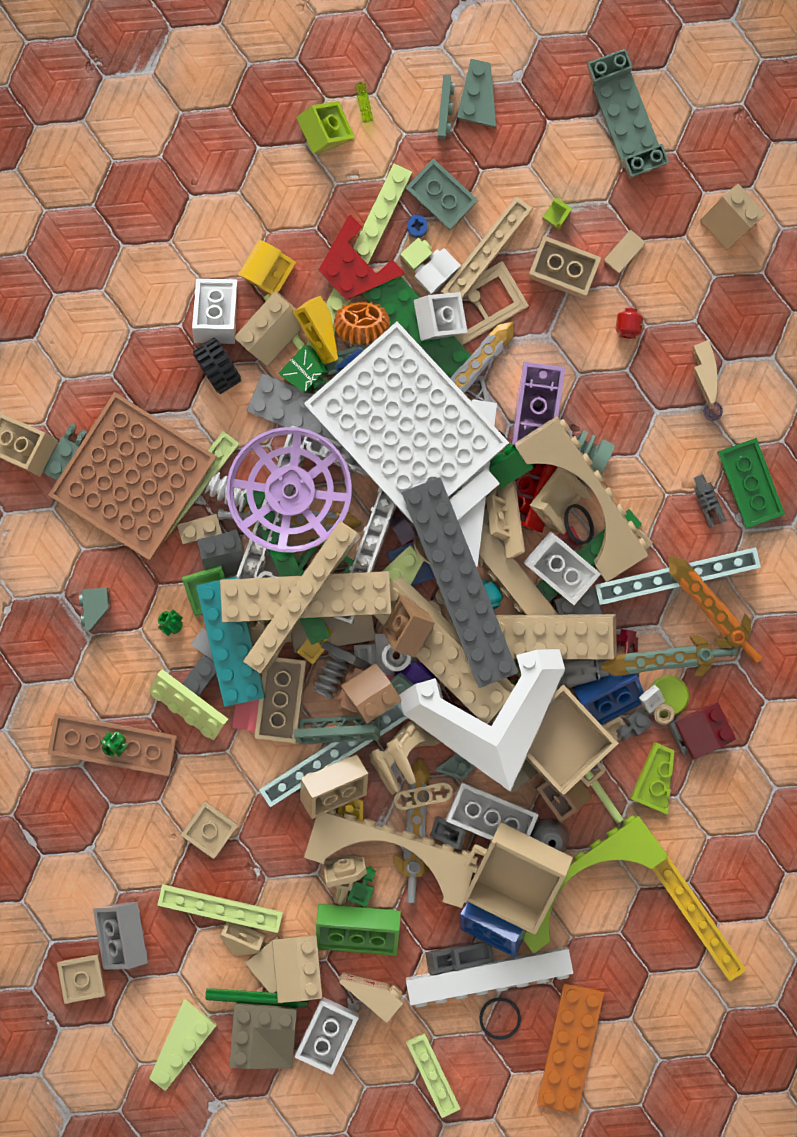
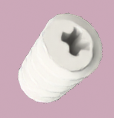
(219, 487)

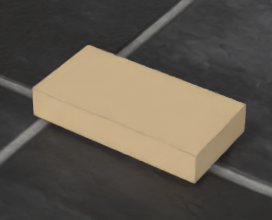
(624, 251)

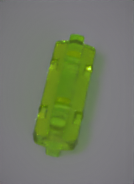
(364, 102)

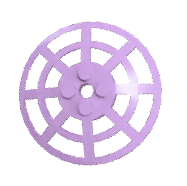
(277, 483)

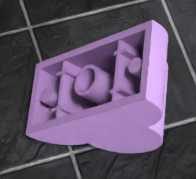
(537, 397)

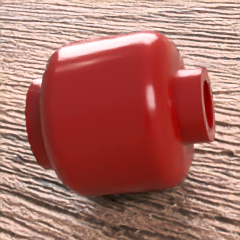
(629, 323)

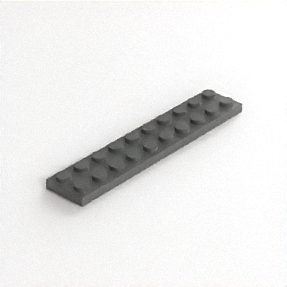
(459, 582)

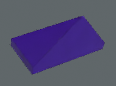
(417, 673)

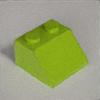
(325, 126)

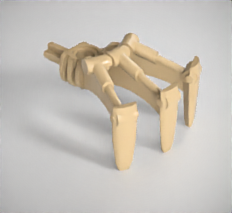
(397, 750)

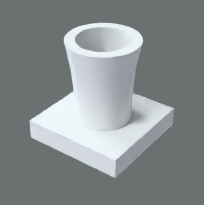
(385, 659)

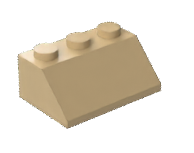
(270, 329)
(297, 969)

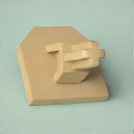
(342, 873)

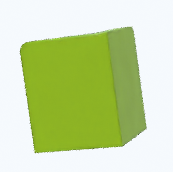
(557, 213)

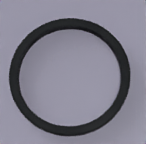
(589, 521)
(505, 1036)

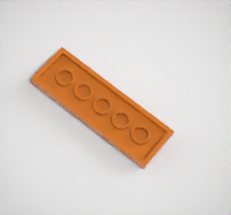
(570, 1048)

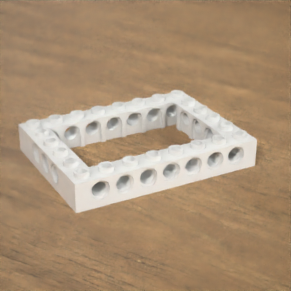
(374, 533)

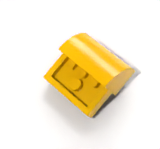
(267, 267)

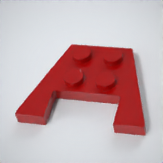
(347, 269)

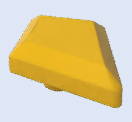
(355, 807)

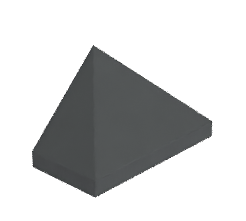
(448, 833)

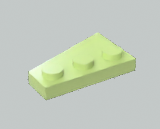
(405, 565)

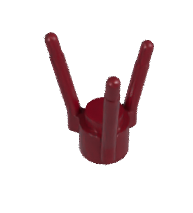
(628, 639)

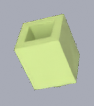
(416, 254)

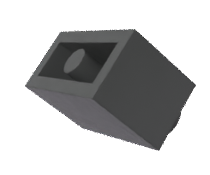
(200, 676)

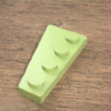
(184, 1039)

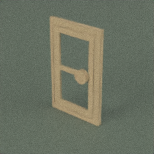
(498, 270)

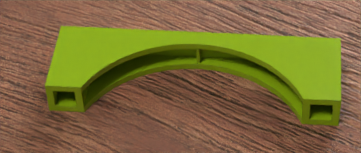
(628, 843)

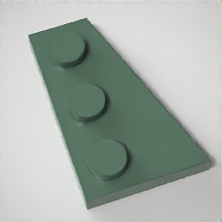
(477, 96)

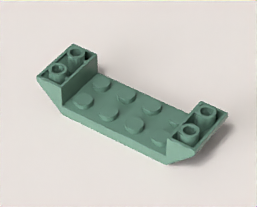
(625, 114)

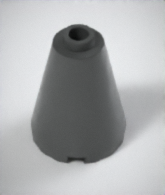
(550, 829)

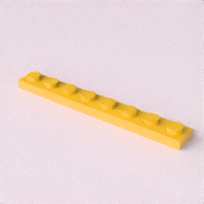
(699, 918)

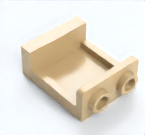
(556, 495)

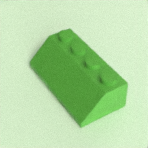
(357, 929)

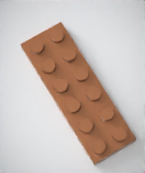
(81, 740)

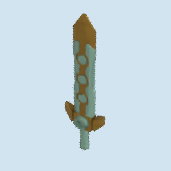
(671, 658)

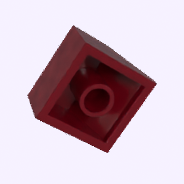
(705, 730)

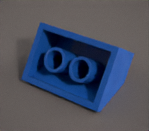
(610, 696)
(491, 929)

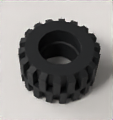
(217, 365)

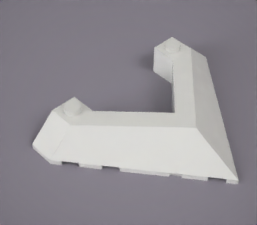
(503, 746)

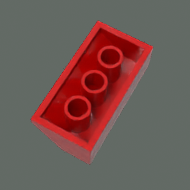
(527, 489)

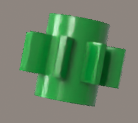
(170, 622)
(113, 744)

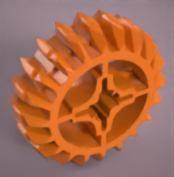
(361, 322)

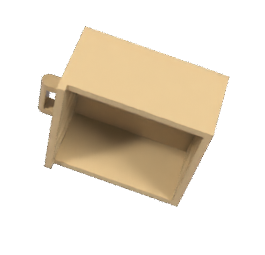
(569, 743)
(516, 877)

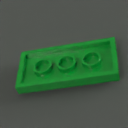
(750, 483)

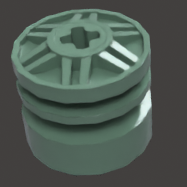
(598, 454)

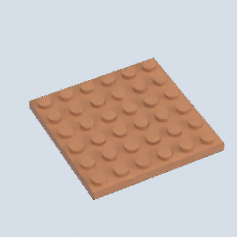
(132, 476)

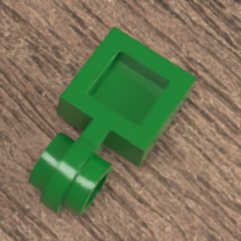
(362, 891)

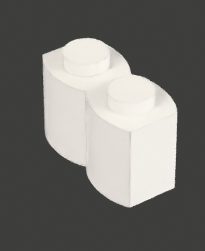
(437, 271)

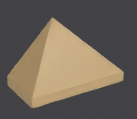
(241, 939)

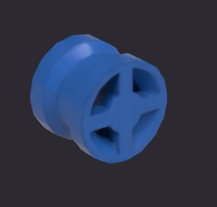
(417, 230)

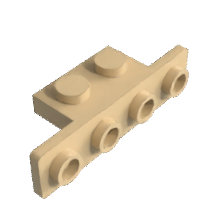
(505, 519)

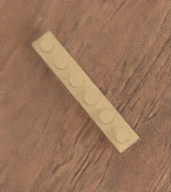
(488, 248)

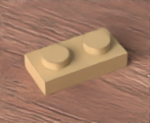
(199, 529)

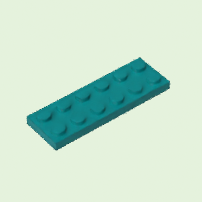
(229, 647)

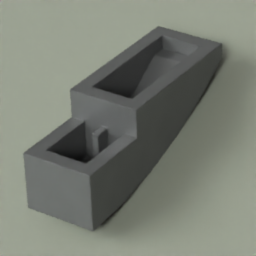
(459, 957)

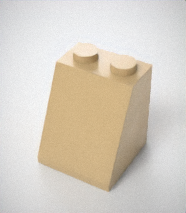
(732, 216)

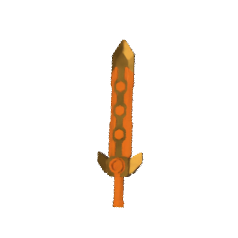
(716, 611)

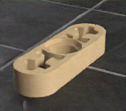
(406, 793)

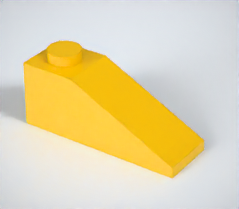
(318, 327)

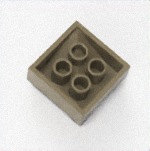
(263, 1036)

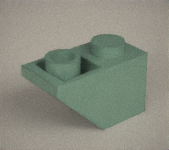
(95, 606)

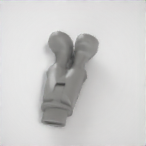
(581, 671)

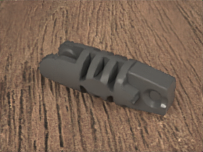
(708, 500)

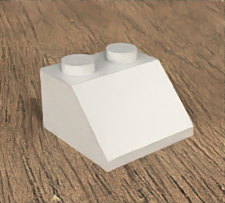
(440, 316)

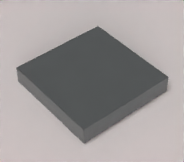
(345, 655)

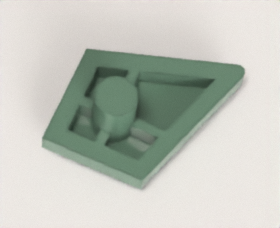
(456, 767)

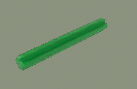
(250, 997)

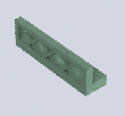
(336, 734)

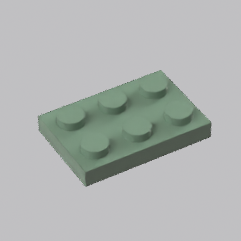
(441, 194)

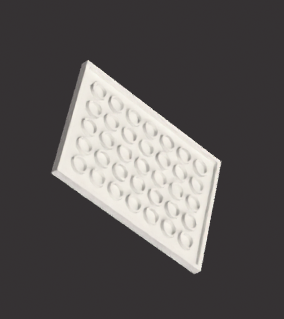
(405, 419)

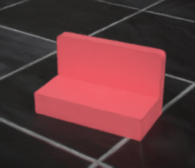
(246, 715)

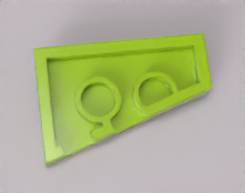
(654, 780)

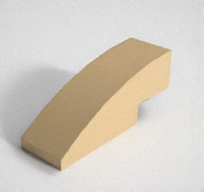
(706, 371)

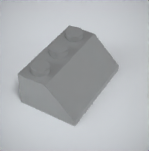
(120, 936)

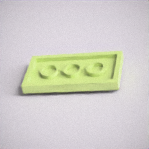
(187, 705)

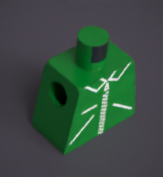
(305, 370)

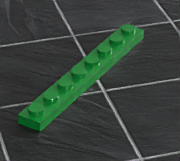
(287, 566)

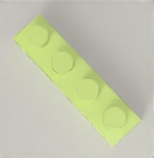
(433, 1075)

